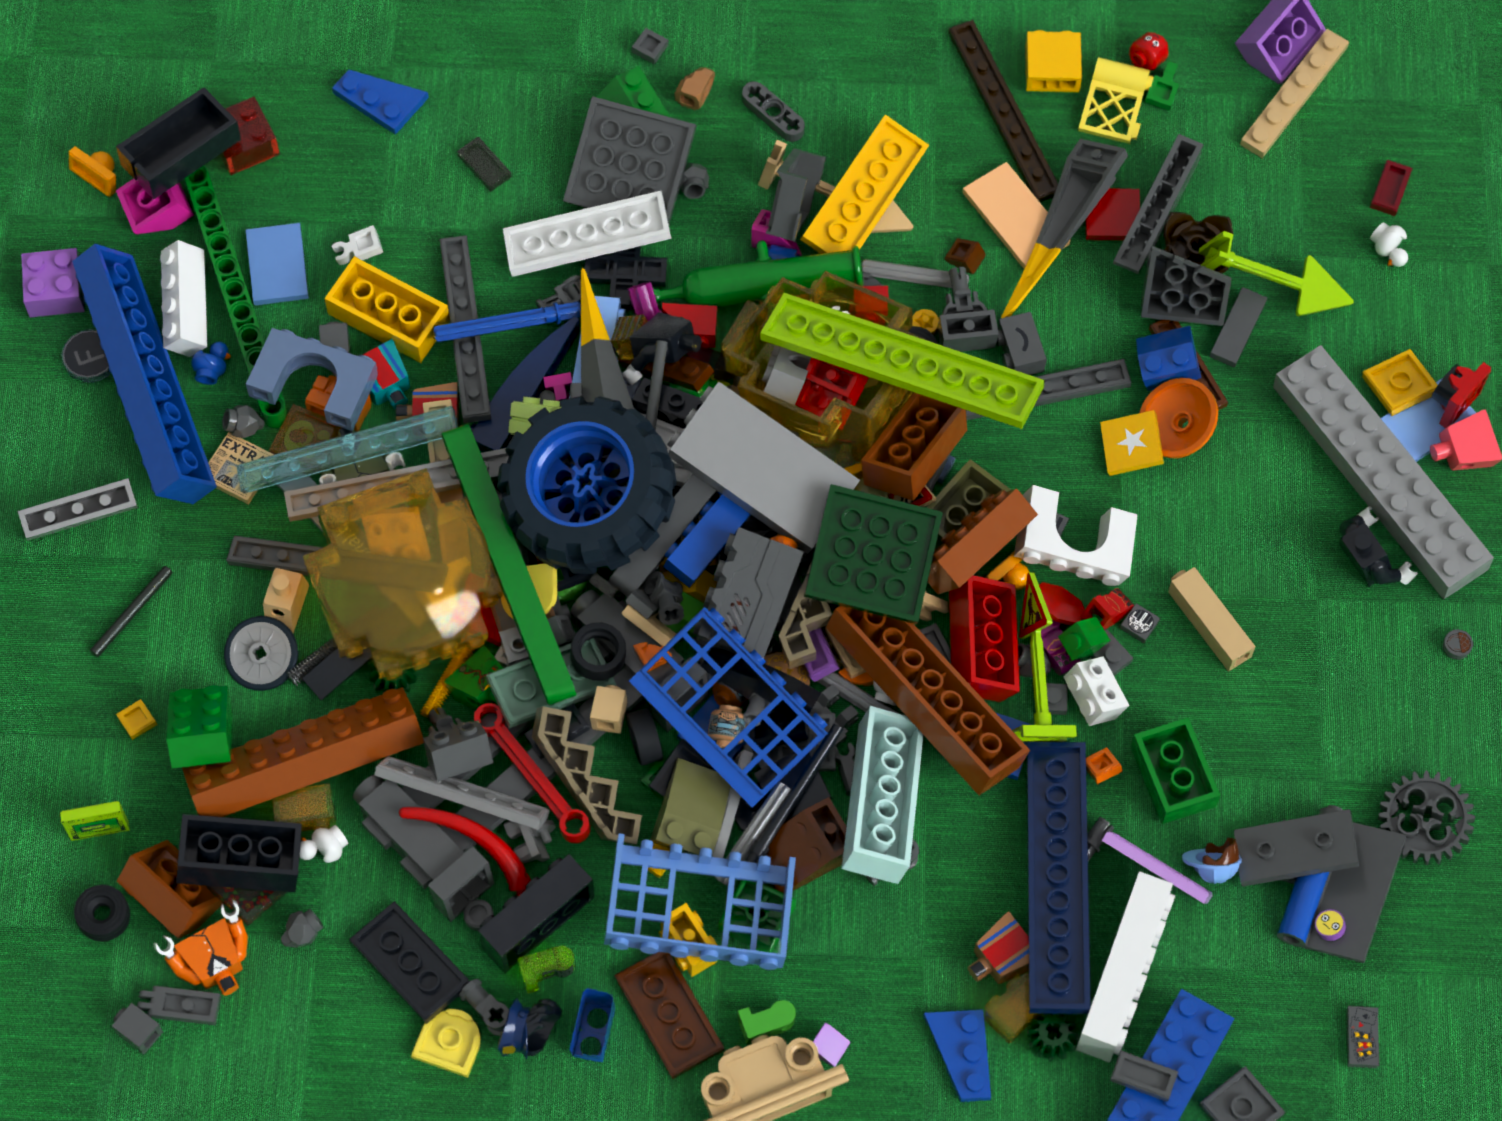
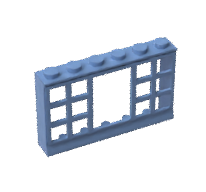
(705, 865)

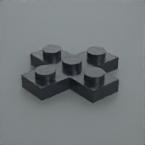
(626, 270)

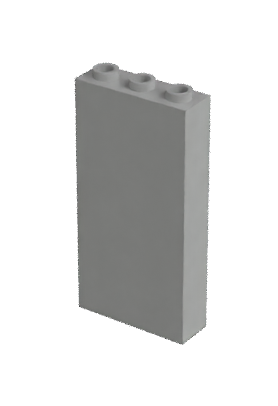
(758, 464)

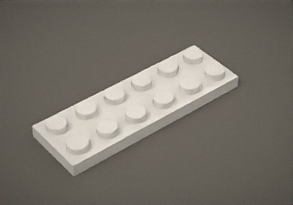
(586, 233)

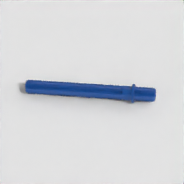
(507, 321)

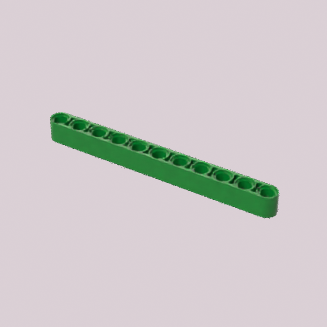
(231, 282)
(509, 565)

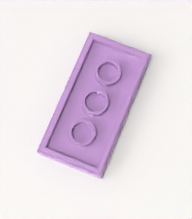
(1157, 867)

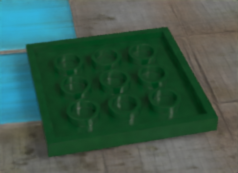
(873, 554)

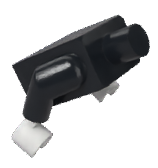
(661, 327)
(1368, 554)

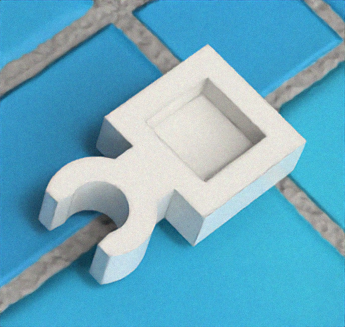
(362, 245)

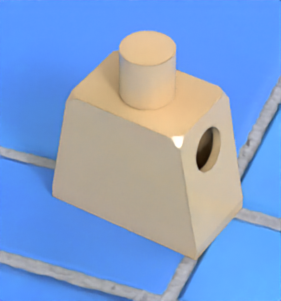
(285, 594)

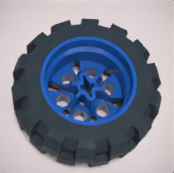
(537, 468)

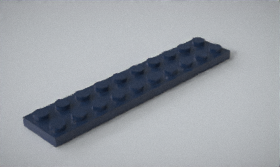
(1058, 878)

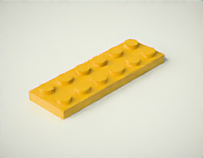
(866, 189)

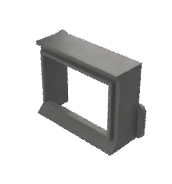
(795, 193)

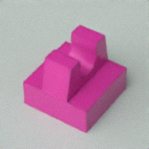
(559, 385)

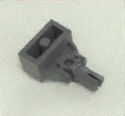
(966, 322)
(457, 747)

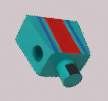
(391, 377)

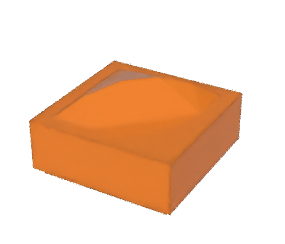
(1102, 765)

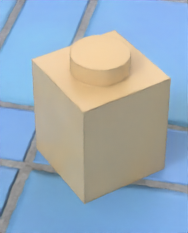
(608, 709)

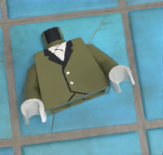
(362, 468)

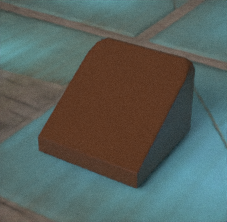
(966, 254)

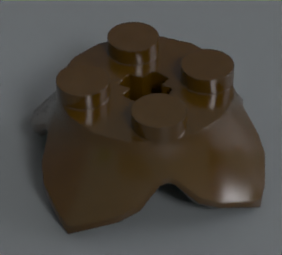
(1185, 233)

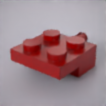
(829, 381)

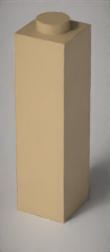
(1211, 618)

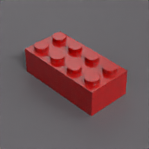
(985, 636)

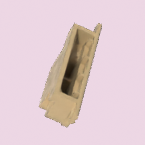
(768, 1080)

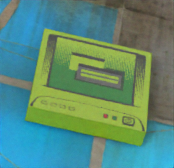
(94, 820)

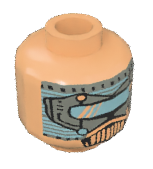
(726, 724)

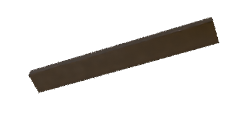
(1004, 110)

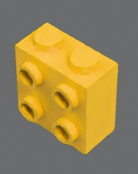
(1053, 61)

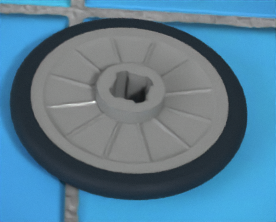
(242, 658)

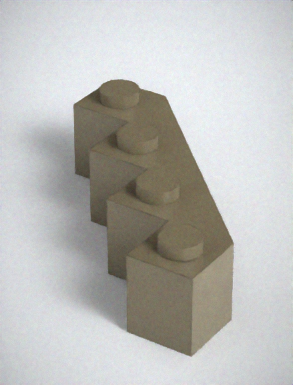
(804, 616)
(573, 766)

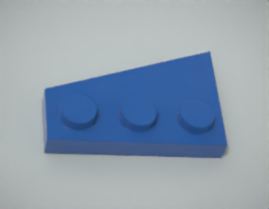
(380, 99)
(963, 1047)

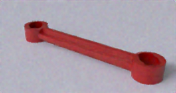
(533, 774)

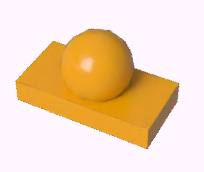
(94, 169)
(1011, 571)

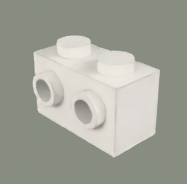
(1096, 691)

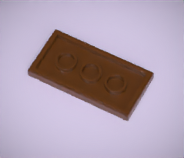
(669, 1013)

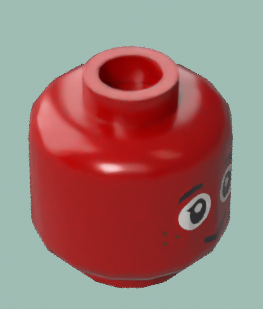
(1149, 51)

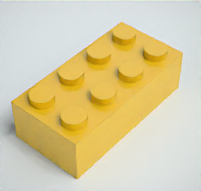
(386, 308)

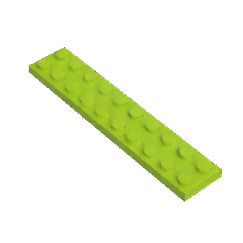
(902, 360)

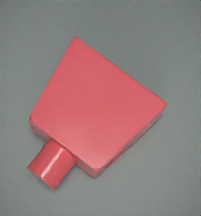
(1468, 444)

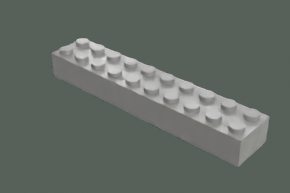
(1382, 472)

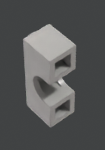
(785, 374)

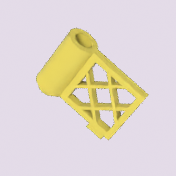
(1122, 81)

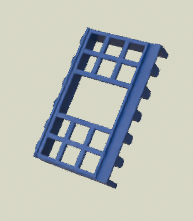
(698, 737)

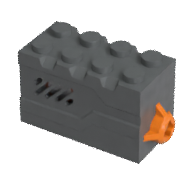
(750, 589)

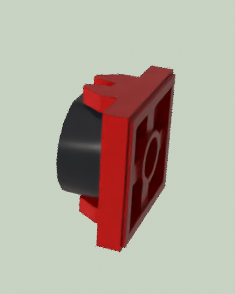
(1459, 390)

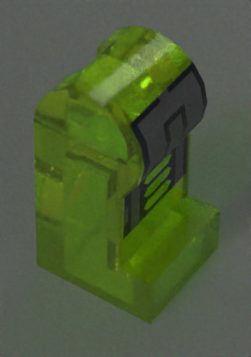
(546, 964)

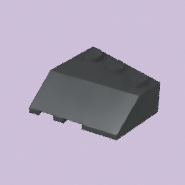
(1183, 290)

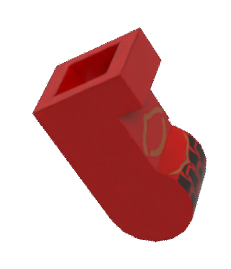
(1109, 607)

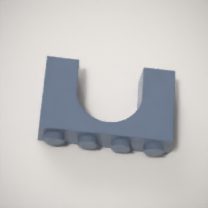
(287, 352)

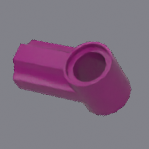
(643, 300)

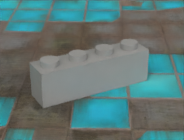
(77, 509)

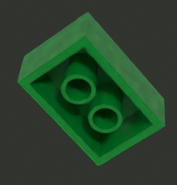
(199, 726)
(1175, 770)

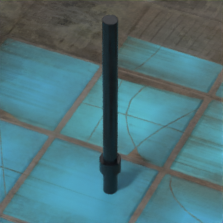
(760, 847)

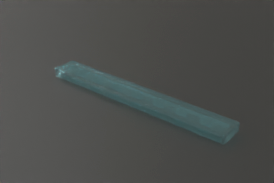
(345, 449)

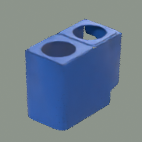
(596, 1000)

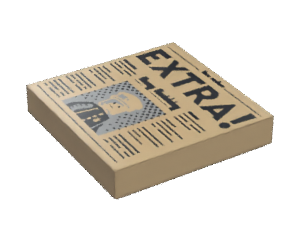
(225, 461)

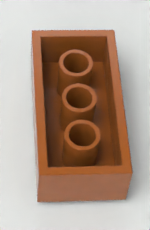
(913, 446)
(979, 539)

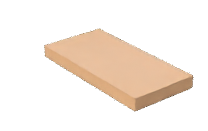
(1008, 210)

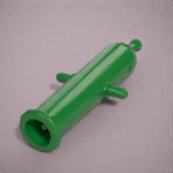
(752, 280)

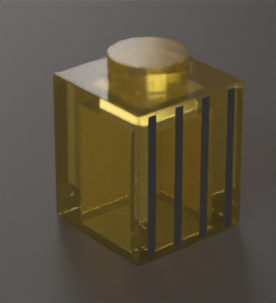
(624, 329)

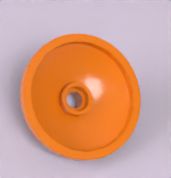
(1177, 403)

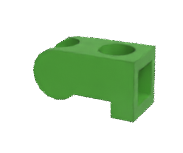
(767, 1022)

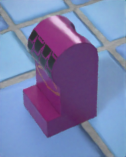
(1055, 650)

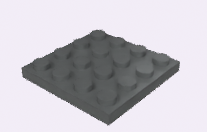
(628, 155)

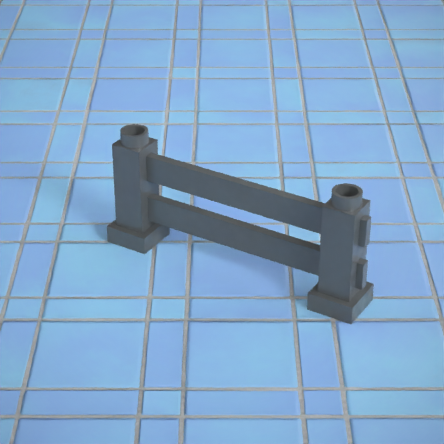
(446, 858)

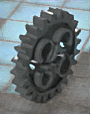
(1433, 793)

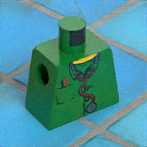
(469, 681)

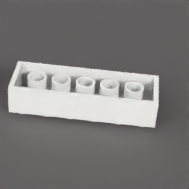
(1123, 972)

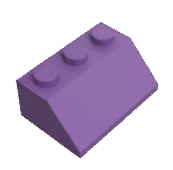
(1280, 37)

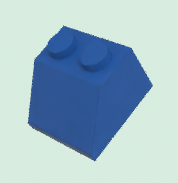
(1167, 357)

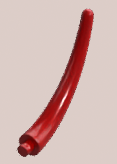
(499, 850)

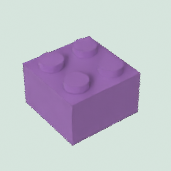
(51, 283)

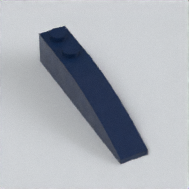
(524, 382)

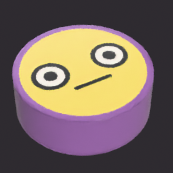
(1330, 925)

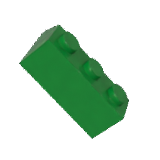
(633, 90)

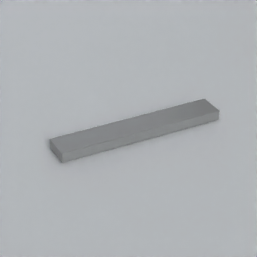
(463, 792)

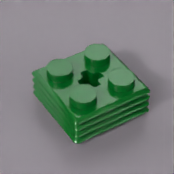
(743, 917)

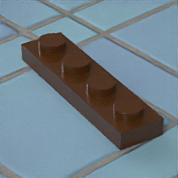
(685, 372)

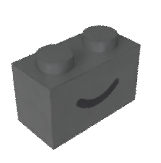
(1021, 344)

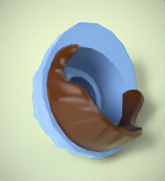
(1215, 863)

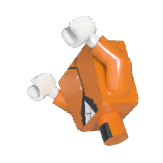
(210, 954)

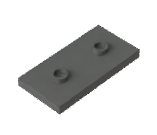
(1296, 848)

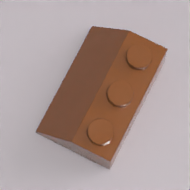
(152, 882)

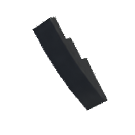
(334, 671)
(746, 680)

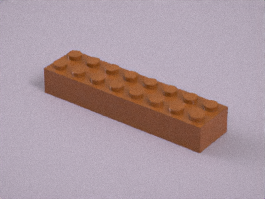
(931, 695)
(305, 754)

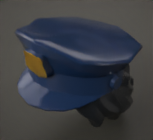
(528, 1027)

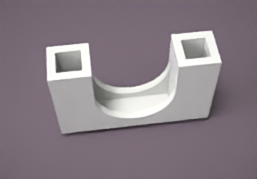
(1043, 545)

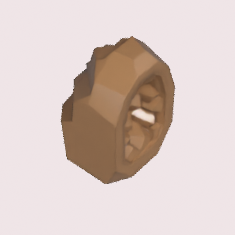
(695, 88)

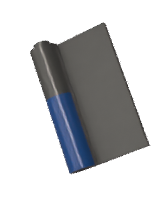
(1353, 892)

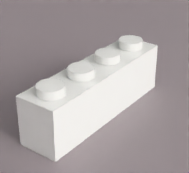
(183, 298)

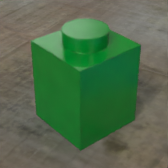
(1084, 638)

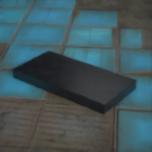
(410, 962)

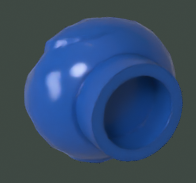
(212, 365)

